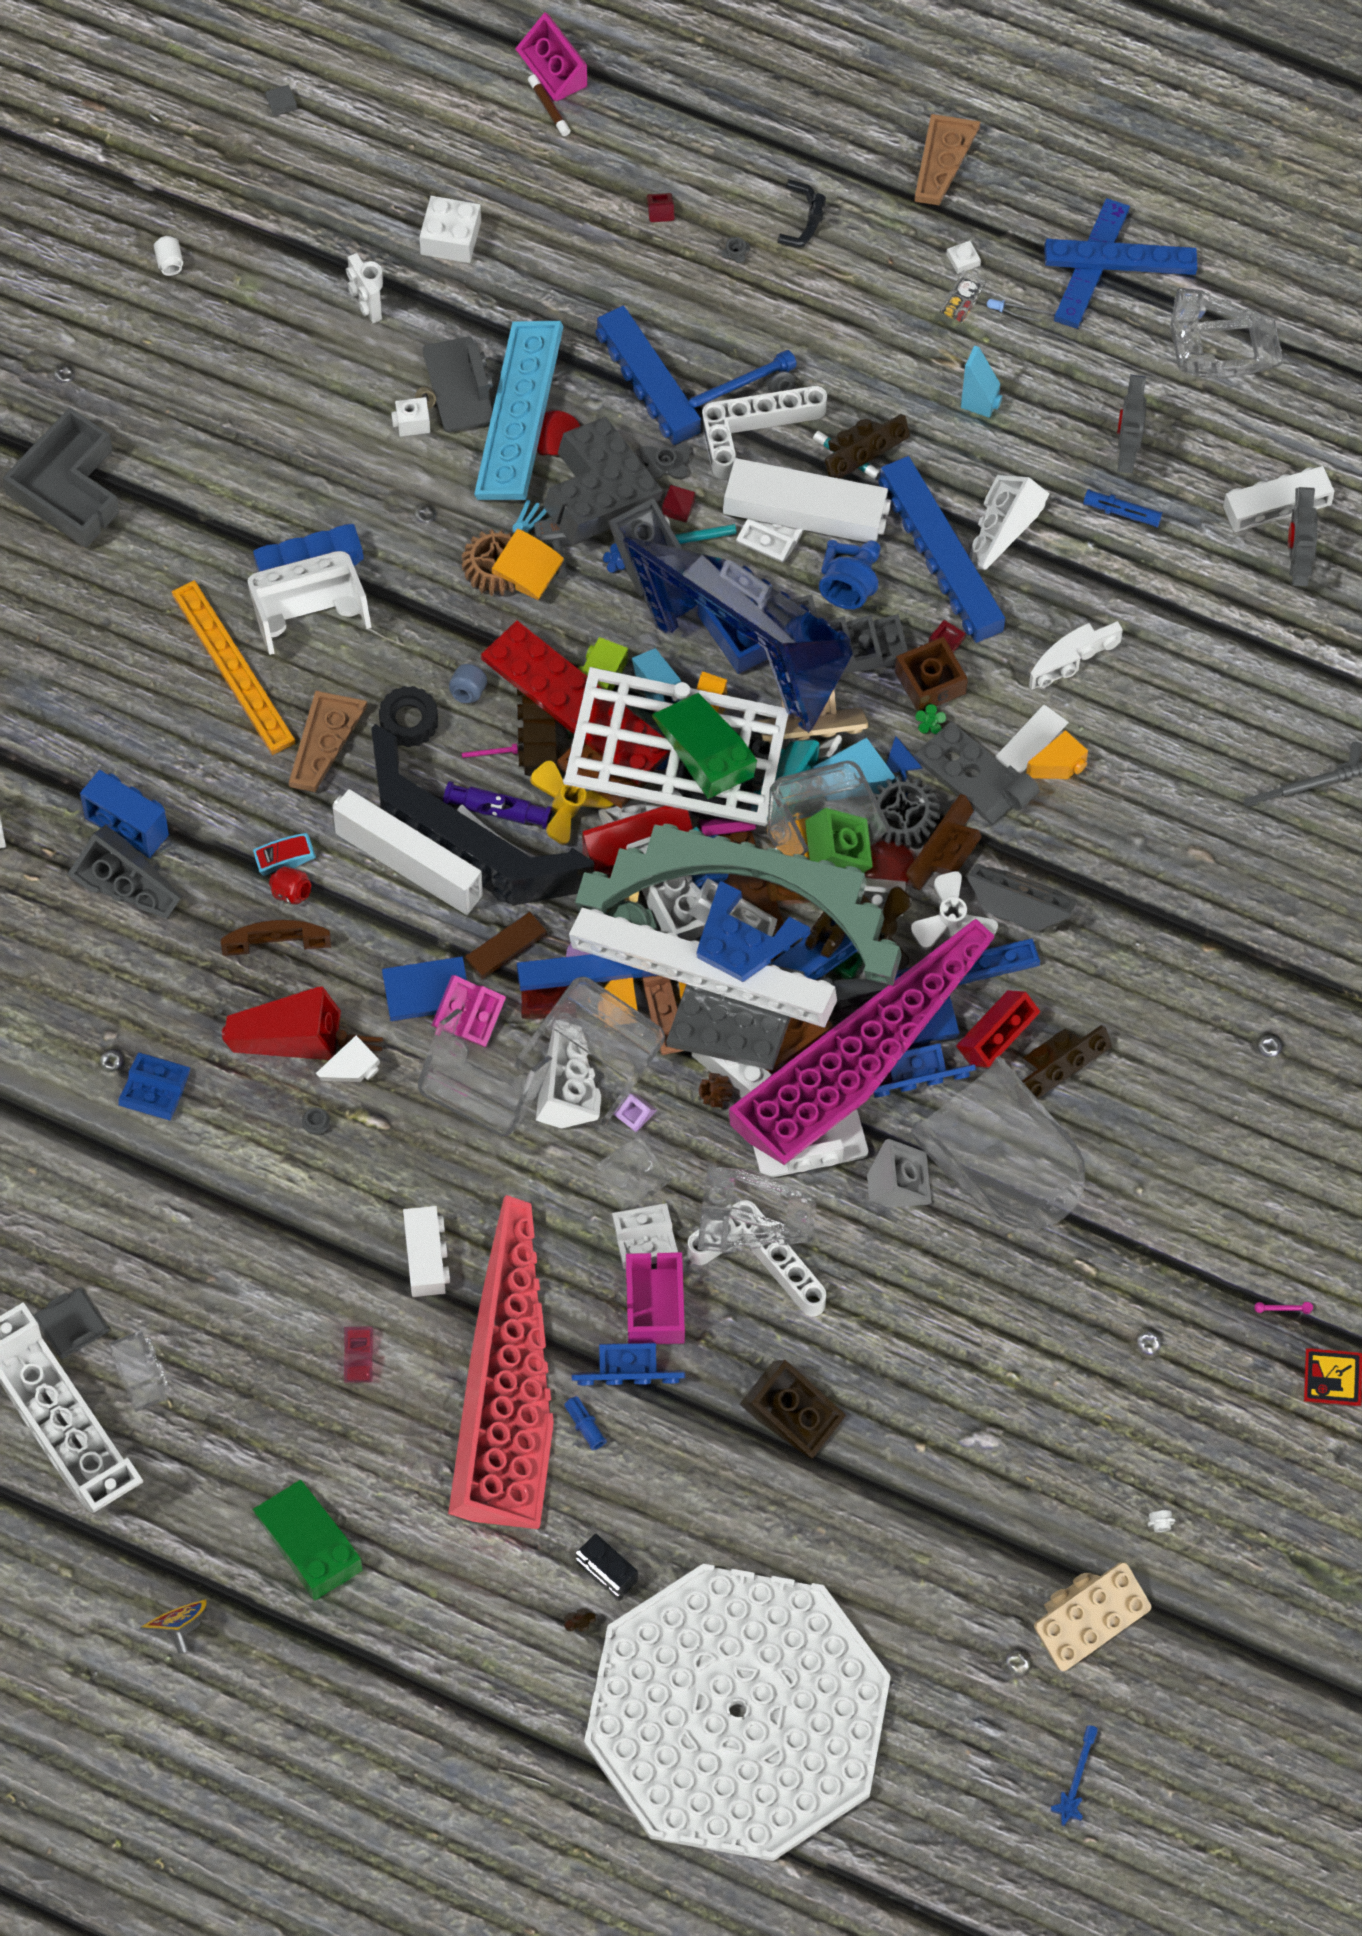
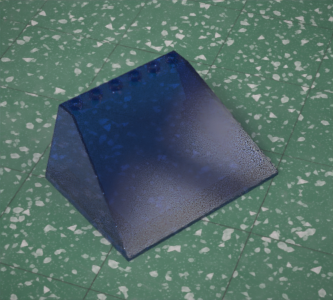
(801, 649)

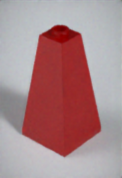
(288, 1027)

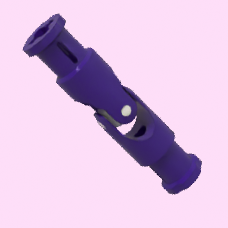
(493, 804)

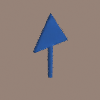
(901, 760)

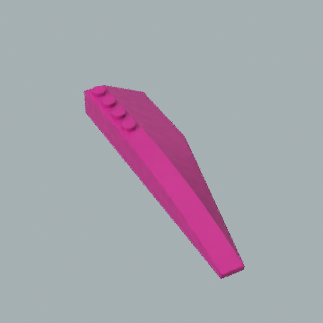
(854, 1056)

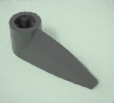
(854, 991)

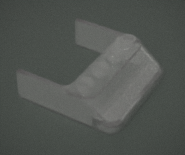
(605, 1030)

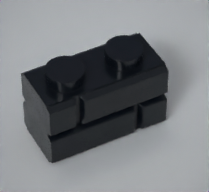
(607, 1566)

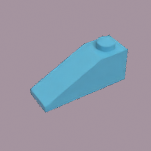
(980, 385)

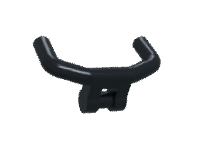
(815, 215)

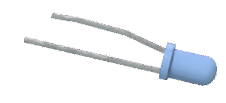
(999, 305)

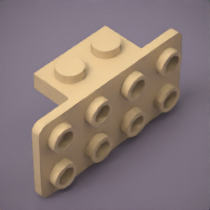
(827, 725)
(1090, 1614)

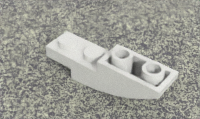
(1065, 655)

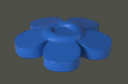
(613, 559)

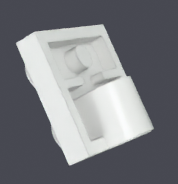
(363, 288)

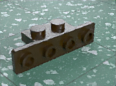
(864, 443)
(1062, 1057)

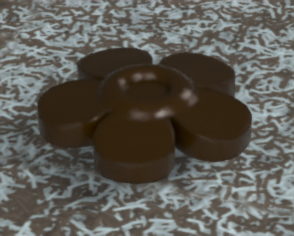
(580, 1620)

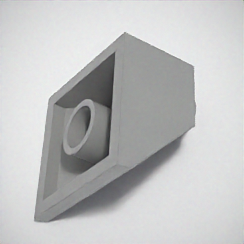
(899, 1176)

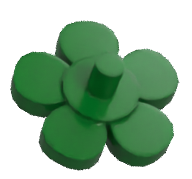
(930, 720)

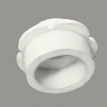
(1161, 1520)

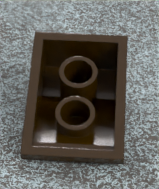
(793, 1408)

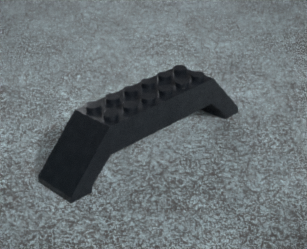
(504, 868)

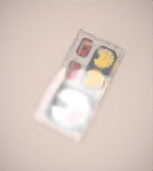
(962, 296)

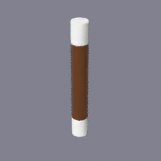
(549, 105)

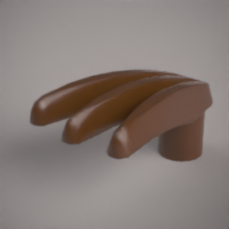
(344, 1038)

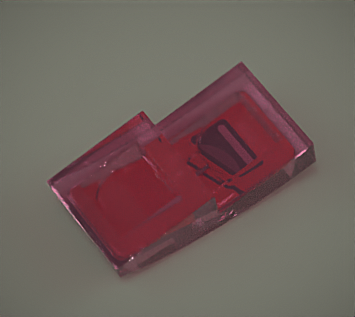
(358, 1354)

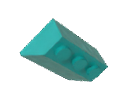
(796, 758)

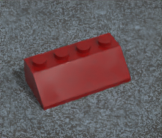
(604, 841)

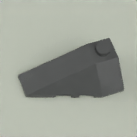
(119, 870)

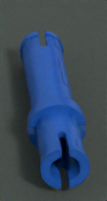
(1092, 499)

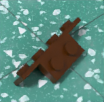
(947, 846)

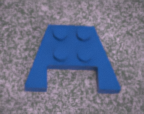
(738, 946)

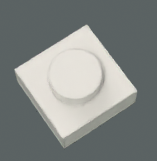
(963, 257)

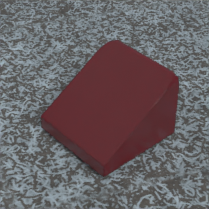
(660, 207)

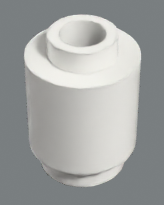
(168, 255)

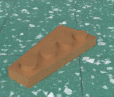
(943, 153)
(324, 735)

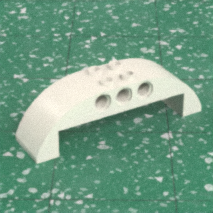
(60, 1415)

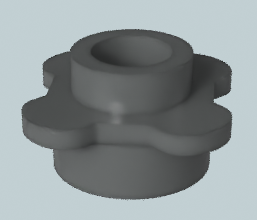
(735, 244)

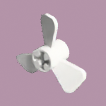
(930, 929)

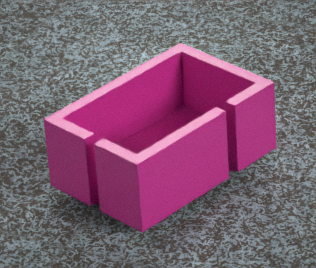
(655, 1299)

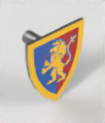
(179, 1622)

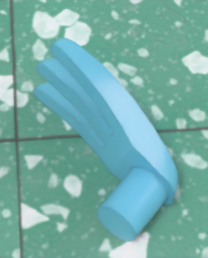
(524, 525)

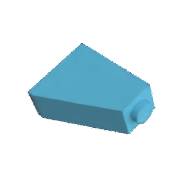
(654, 667)
(869, 761)

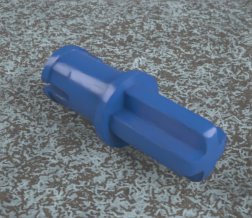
(585, 1423)

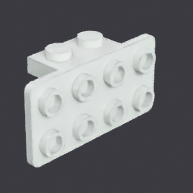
(839, 1145)

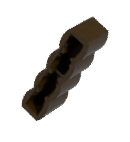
(536, 734)

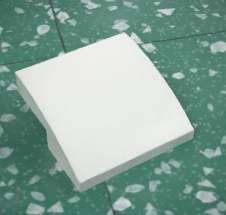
(769, 539)
(644, 1231)

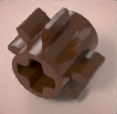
(715, 1090)

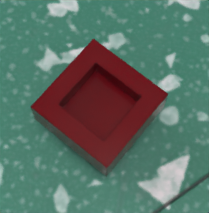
(951, 634)

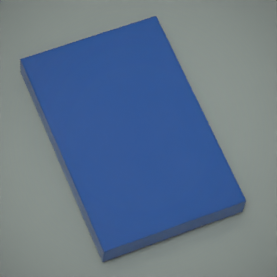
(419, 987)

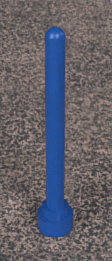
(783, 362)

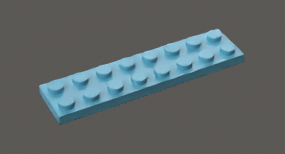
(519, 410)

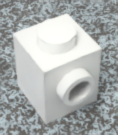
(411, 417)

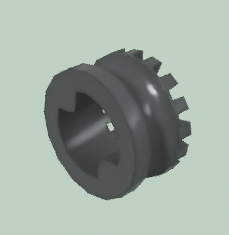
(756, 748)

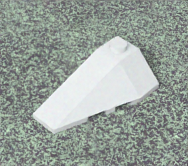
(1010, 509)
(671, 903)
(569, 1088)

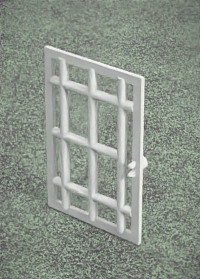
(669, 780)

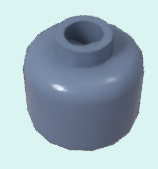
(467, 683)

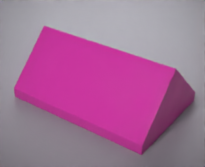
(553, 59)

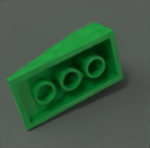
(706, 745)
(308, 1539)

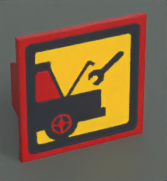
(1333, 1377)

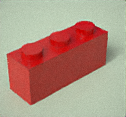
(998, 1028)

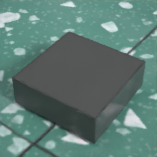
(280, 100)

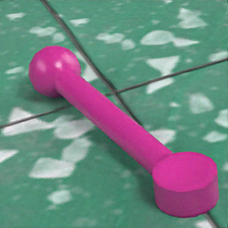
(1306, 1308)

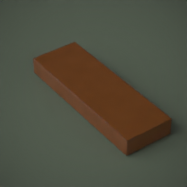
(505, 945)

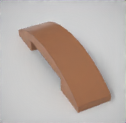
(661, 1006)

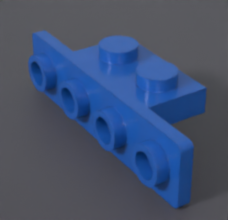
(920, 1066)
(627, 1361)

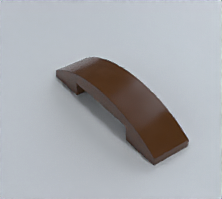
(275, 931)

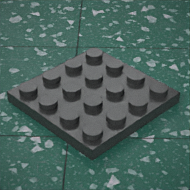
(728, 1028)

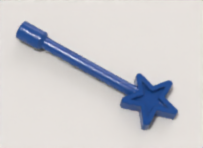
(1069, 1804)

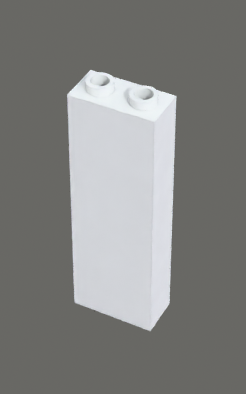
(806, 501)
(407, 851)

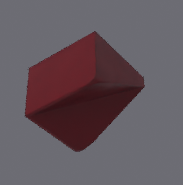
(678, 503)

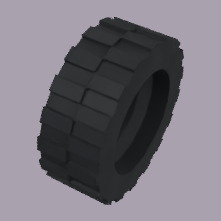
(409, 697)

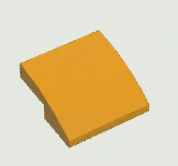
(527, 564)

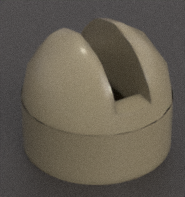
(430, 393)

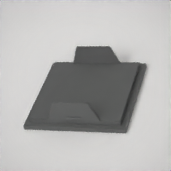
(70, 1322)

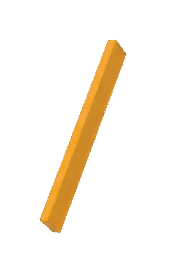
(233, 667)

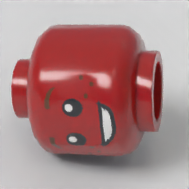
(290, 885)

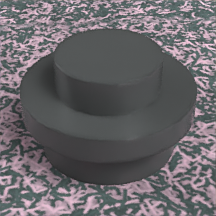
(315, 1121)

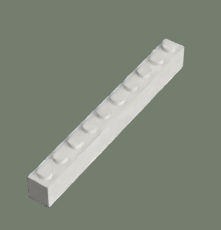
(677, 960)

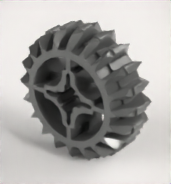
(913, 810)

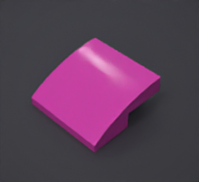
(478, 1006)

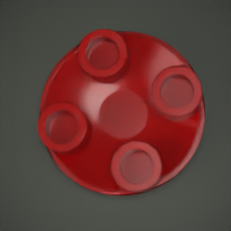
(553, 427)

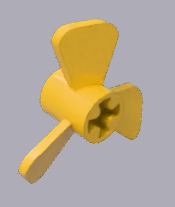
(550, 781)

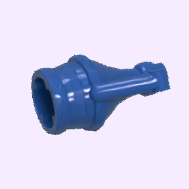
(849, 579)

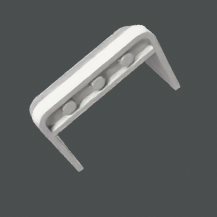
(304, 589)

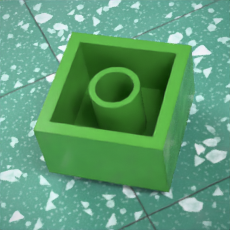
(839, 839)

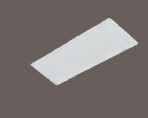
(1031, 739)

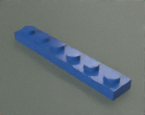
(1120, 256)

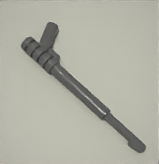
(1344, 771)

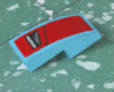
(283, 852)

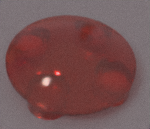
(889, 862)

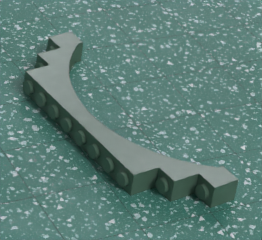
(682, 853)

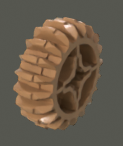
(479, 566)

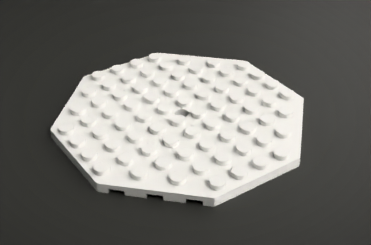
(724, 1779)

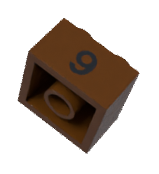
(931, 674)

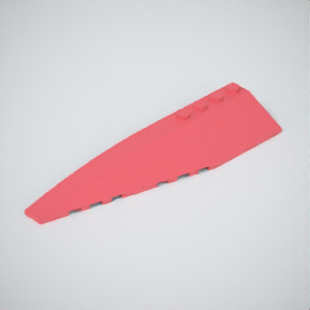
(506, 1399)

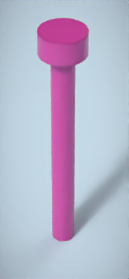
(514, 749)

